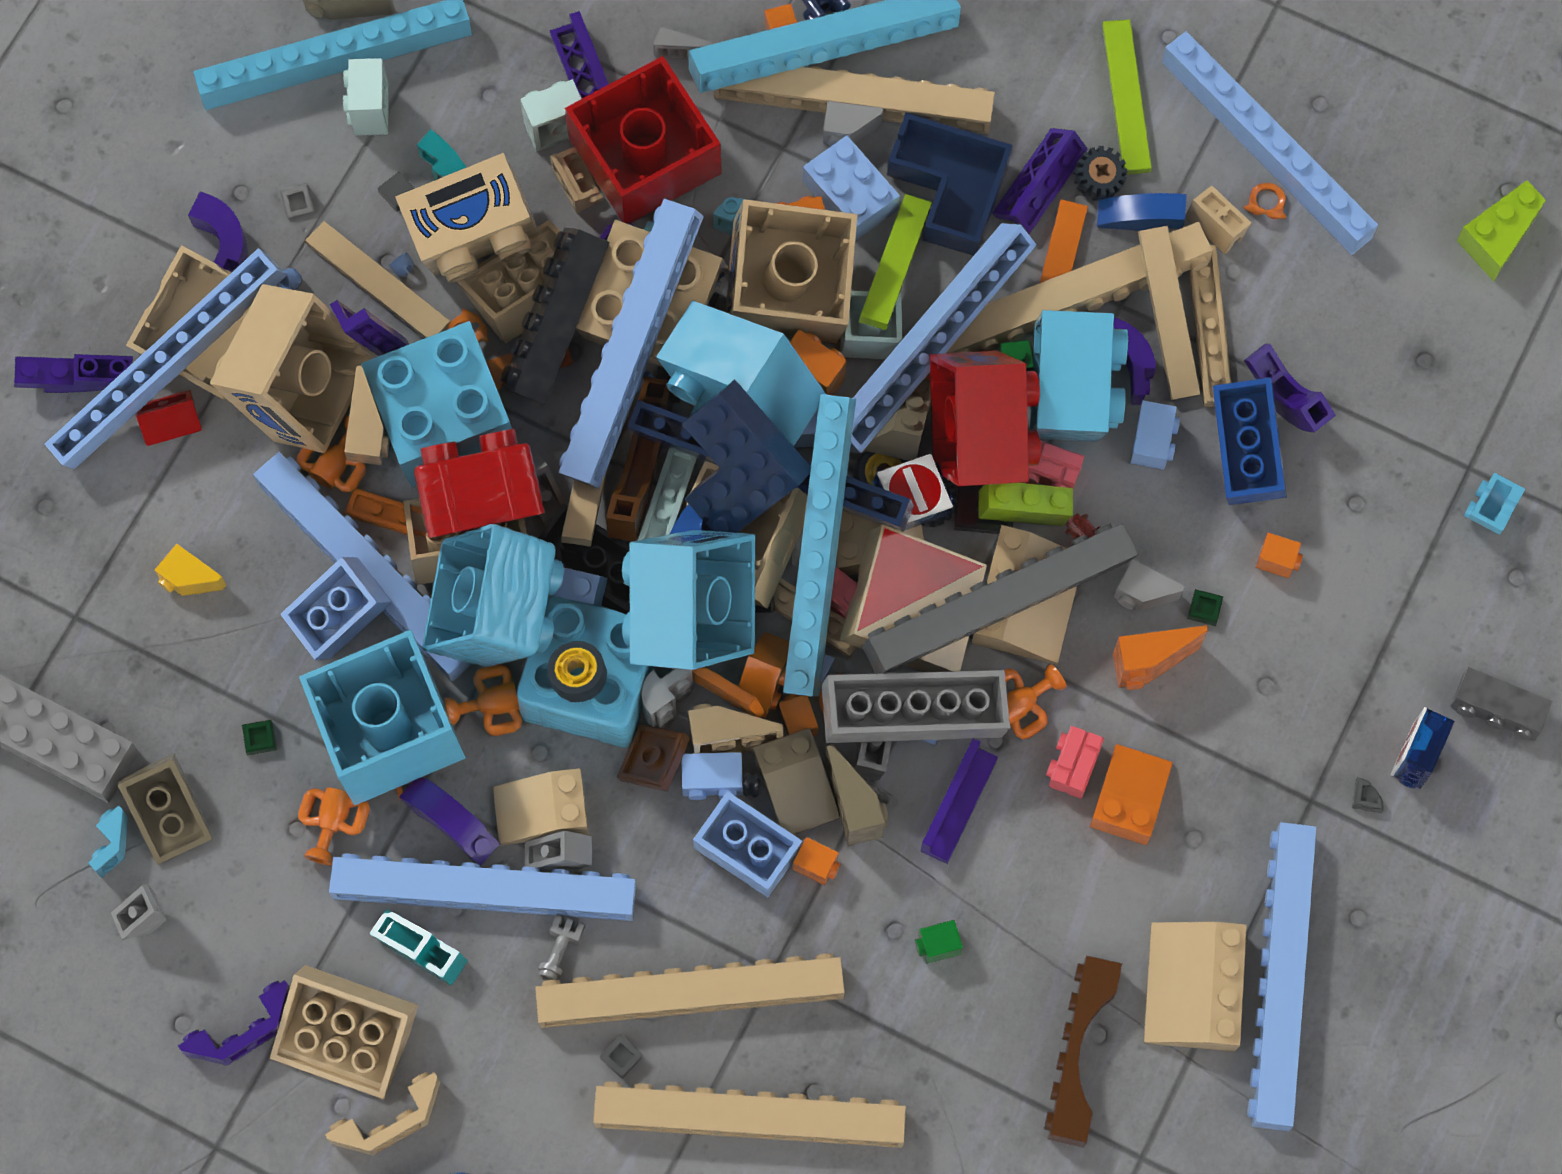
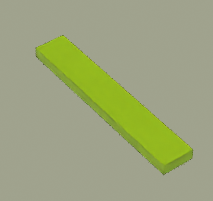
(1126, 96)
(895, 262)

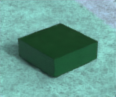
(1205, 607)
(259, 737)

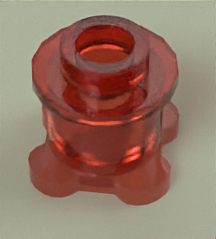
(1080, 526)

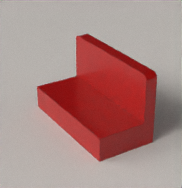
(168, 418)

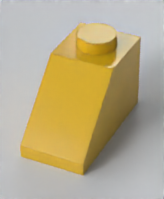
(187, 574)

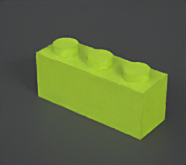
(1026, 503)

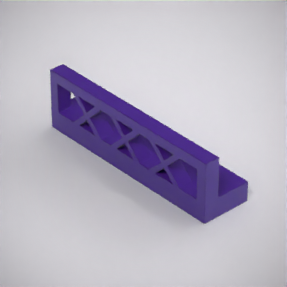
(587, 53)
(1045, 179)
(368, 329)
(959, 803)

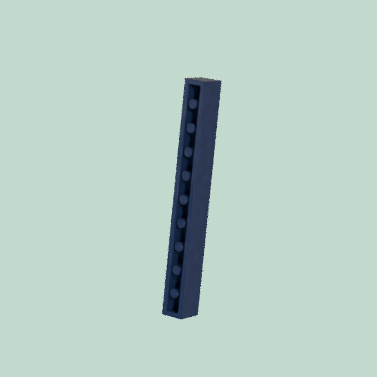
(859, 497)

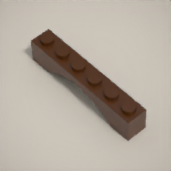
(632, 493)
(1071, 1113)

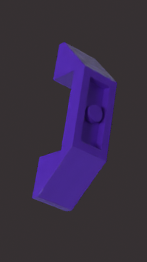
(201, 1045)

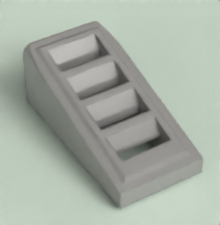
(676, 44)

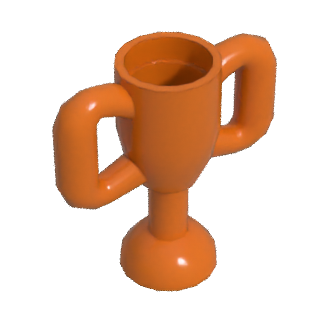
(331, 466)
(1023, 700)
(490, 702)
(332, 816)

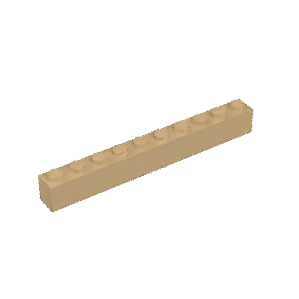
(813, 87)
(1077, 291)
(689, 991)
(749, 1116)

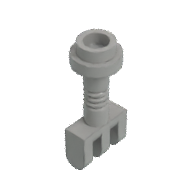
(550, 970)

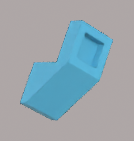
(113, 826)

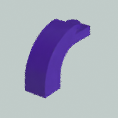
(218, 219)
(1139, 362)
(1293, 402)
(451, 818)

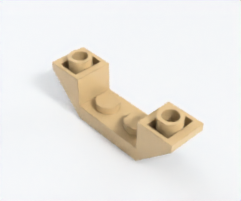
(347, 1134)

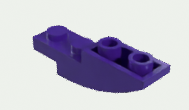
(69, 375)

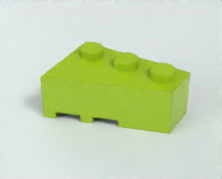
(1500, 228)

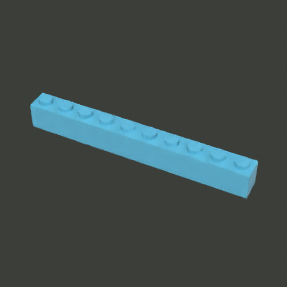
(818, 40)
(330, 53)
(819, 545)

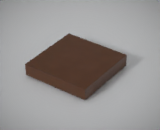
(653, 757)

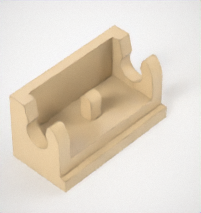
(575, 179)
(1218, 219)

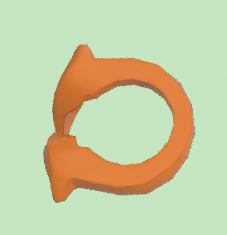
(1277, 211)
(481, 332)

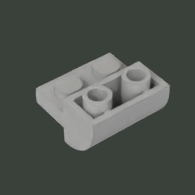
(660, 696)

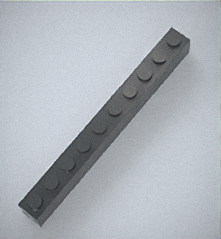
(1000, 599)

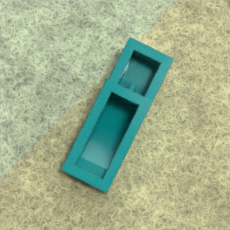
(439, 154)
(419, 947)

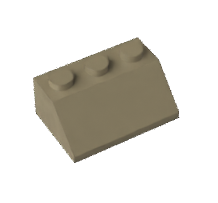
(904, 430)

